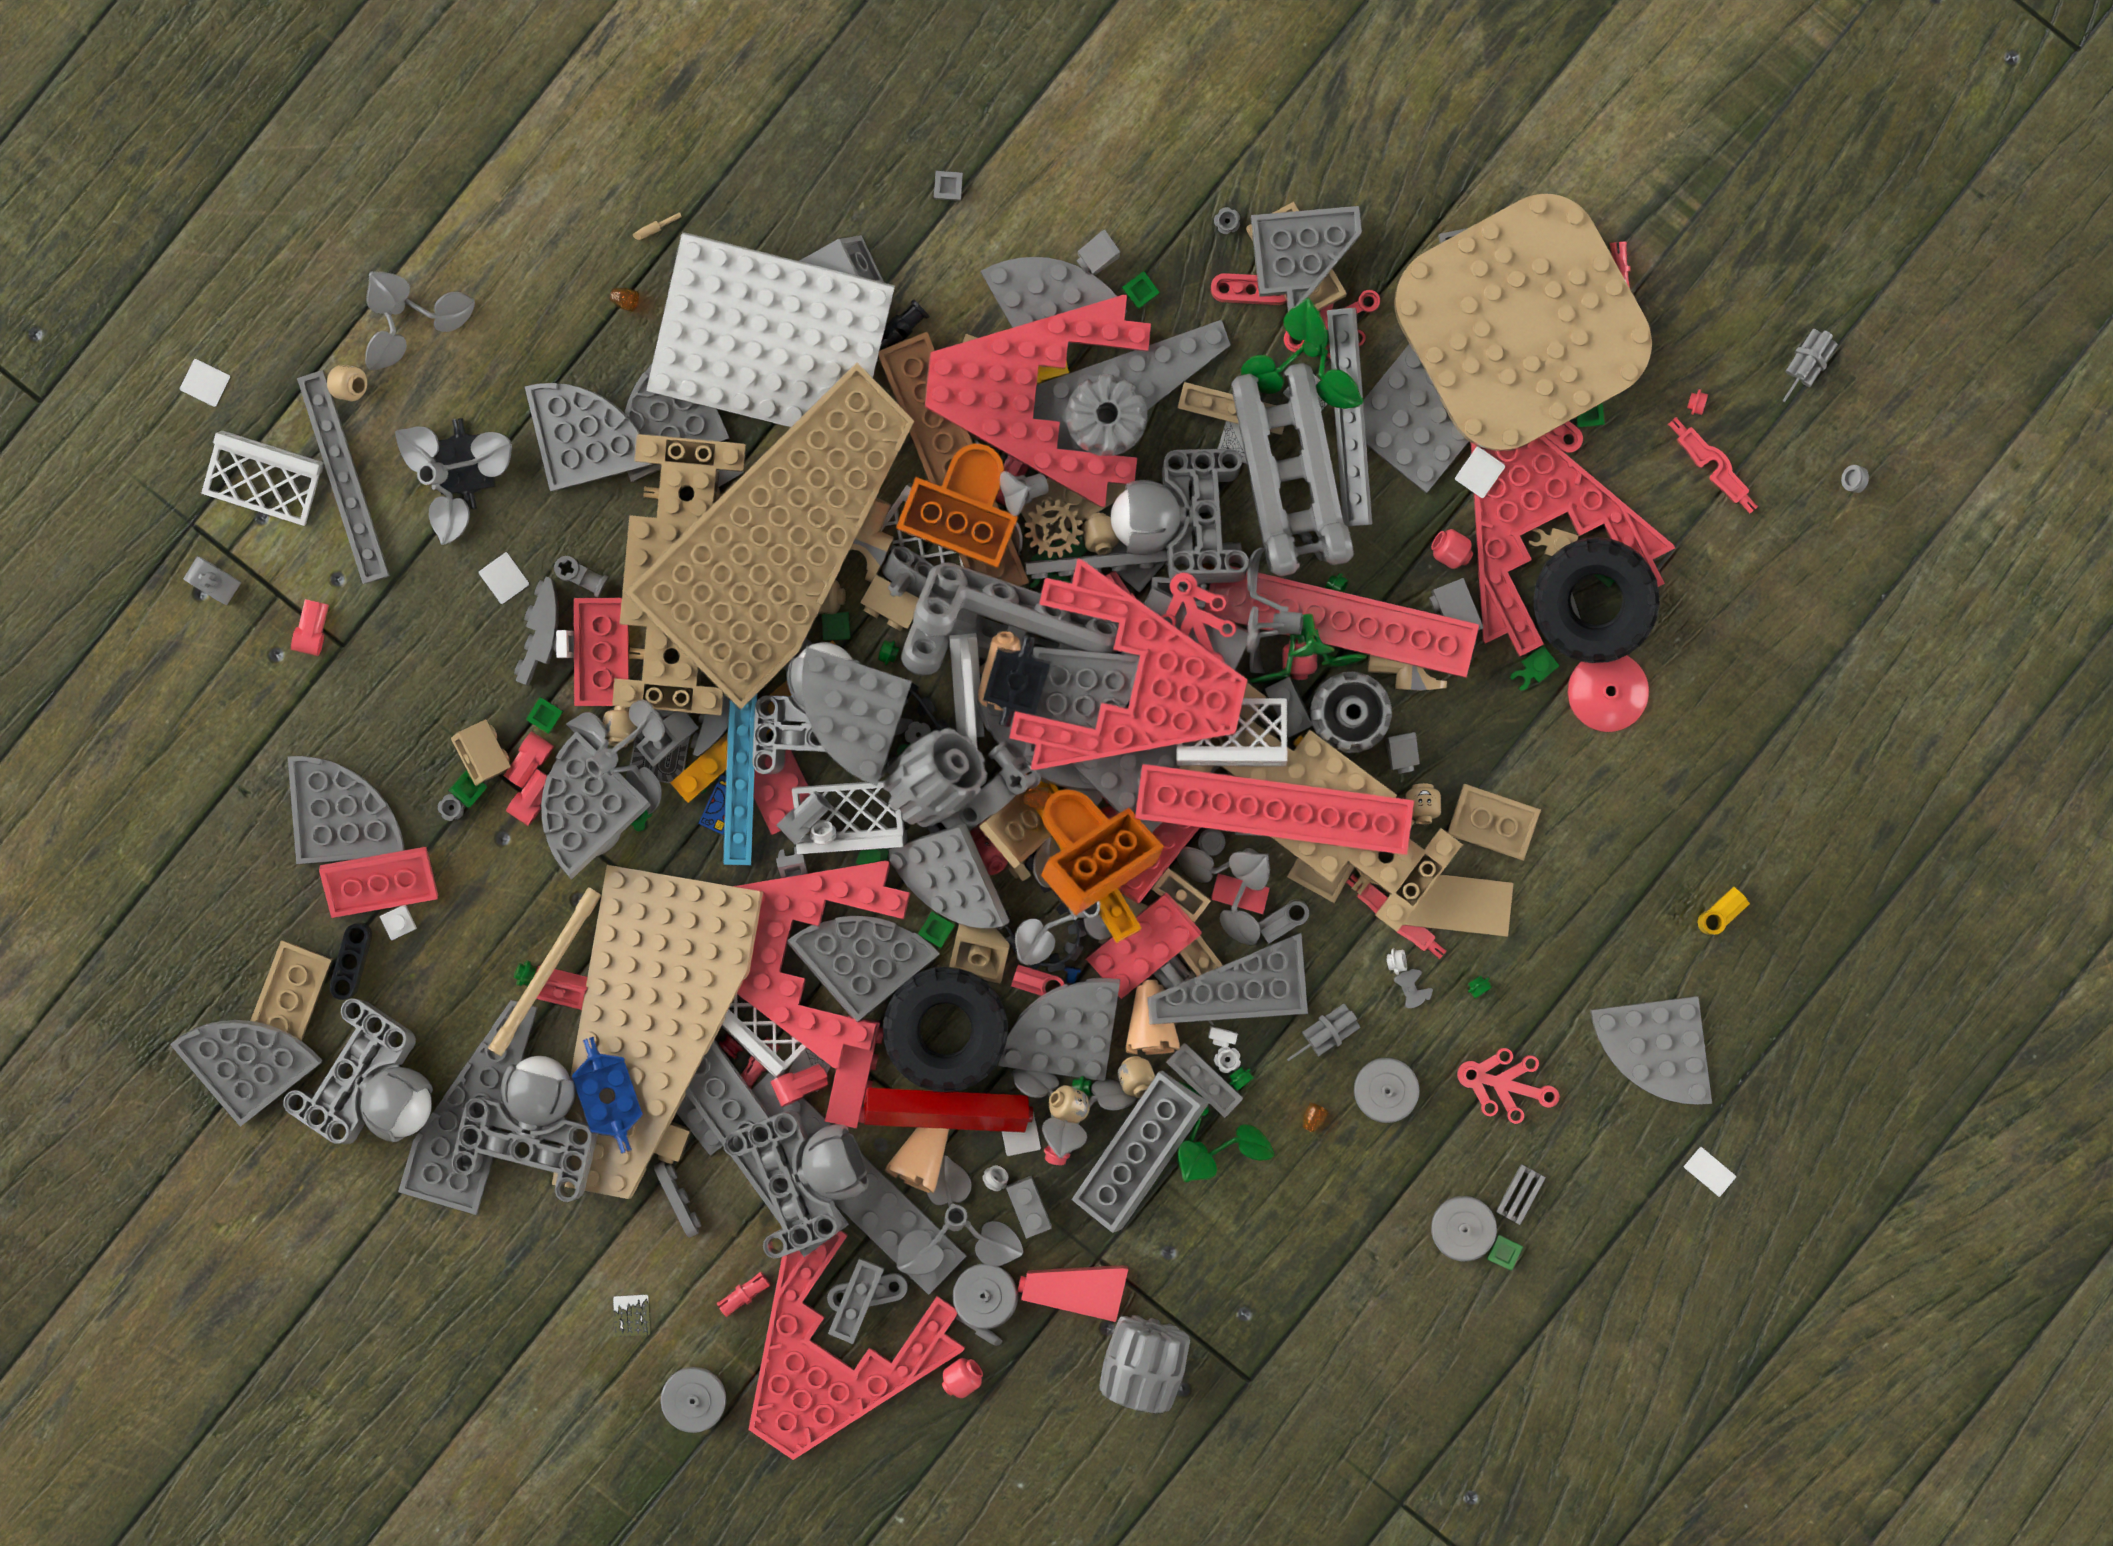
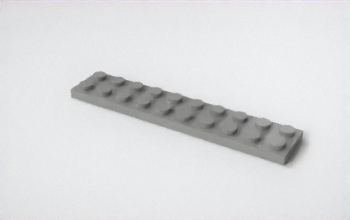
(730, 1105)
(882, 1208)

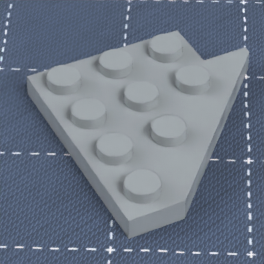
(1301, 248)

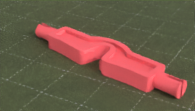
(1723, 476)
(1418, 935)

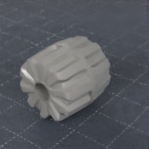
(1110, 394)
(1330, 716)
(935, 777)
(1144, 1364)

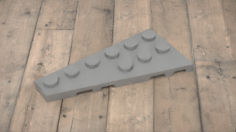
(1250, 987)

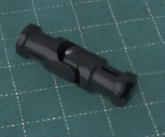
(905, 322)

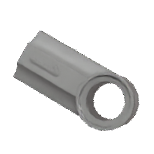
(799, 820)
(1281, 921)

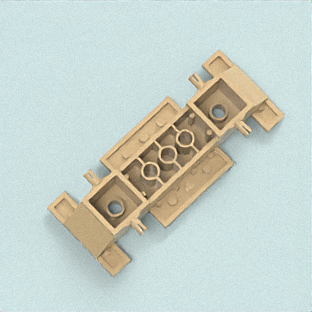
(683, 464)
(1322, 766)

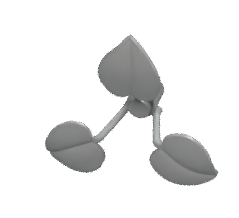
(388, 295)
(419, 446)
(1017, 493)
(1283, 623)
(605, 759)
(1246, 866)
(1034, 940)
(1060, 1134)
(996, 1243)

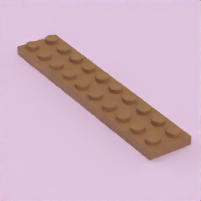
(935, 437)

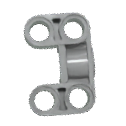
(987, 802)

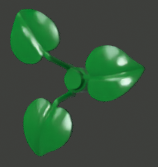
(1306, 324)
(1312, 647)
(1199, 1165)

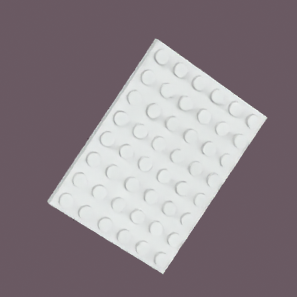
(762, 330)

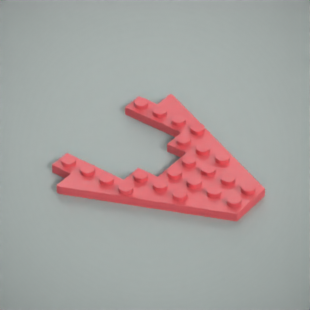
(992, 390)
(1530, 491)
(1176, 694)
(804, 900)
(811, 1393)

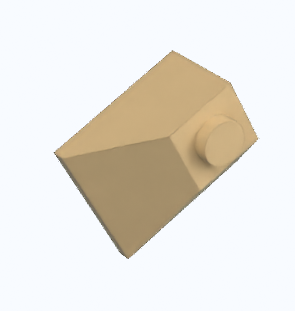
(980, 952)

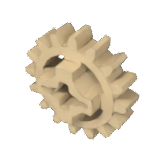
(1066, 536)

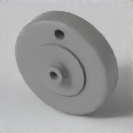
(1386, 1090)
(1463, 1228)
(985, 1296)
(693, 1399)

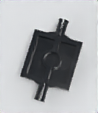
(465, 479)
(1016, 681)

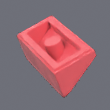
(1226, 890)
(564, 989)

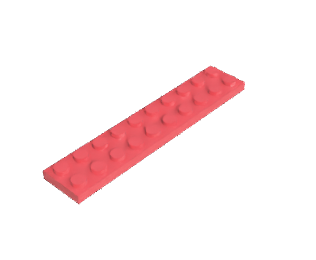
(1357, 622)
(1274, 809)

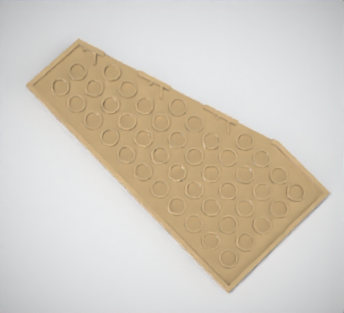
(769, 549)
(657, 995)

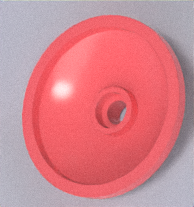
(1604, 712)

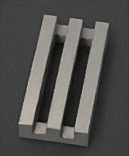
(1510, 1214)

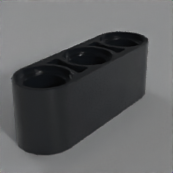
(341, 971)

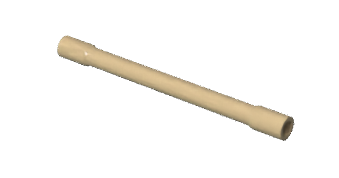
(507, 1031)

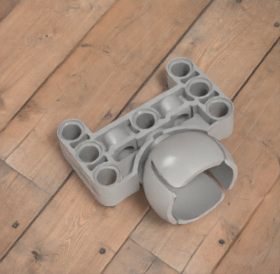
(817, 1168)

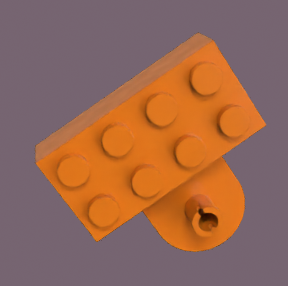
(962, 509)
(1096, 851)

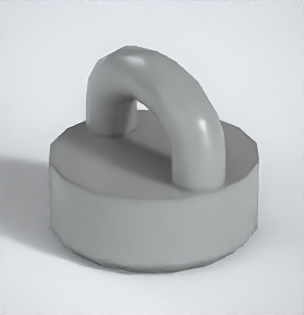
(1855, 478)

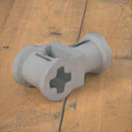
(581, 576)
(1015, 769)

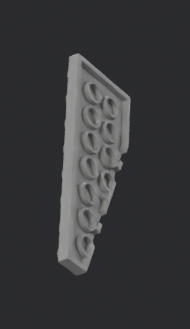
(1152, 372)
(429, 1163)

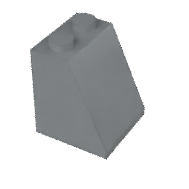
(846, 256)

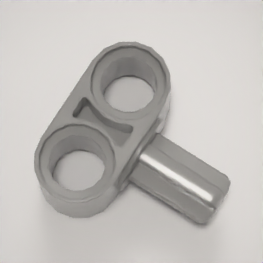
(906, 571)
(212, 580)

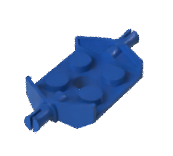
(603, 1073)

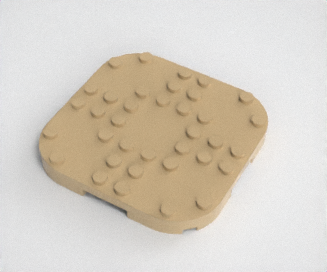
(1523, 322)

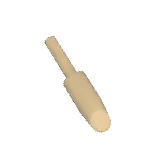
(654, 227)

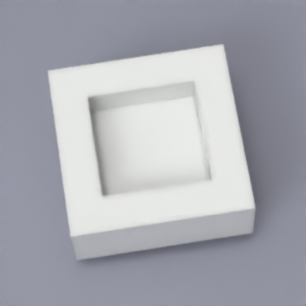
(564, 644)
(398, 922)
(1222, 1037)

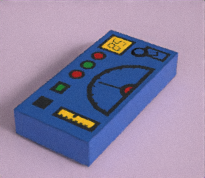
(714, 813)

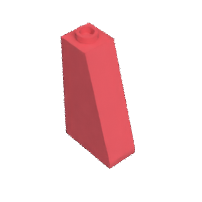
(1078, 1290)

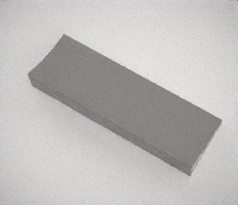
(1139, 1152)

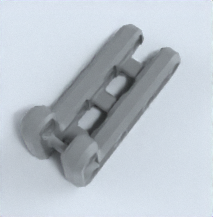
(1312, 465)
(956, 597)

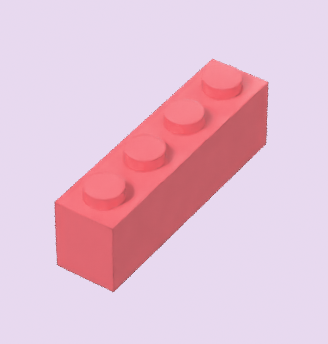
(852, 1082)

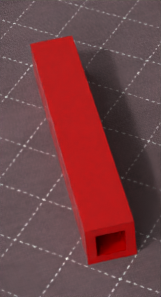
(947, 1110)

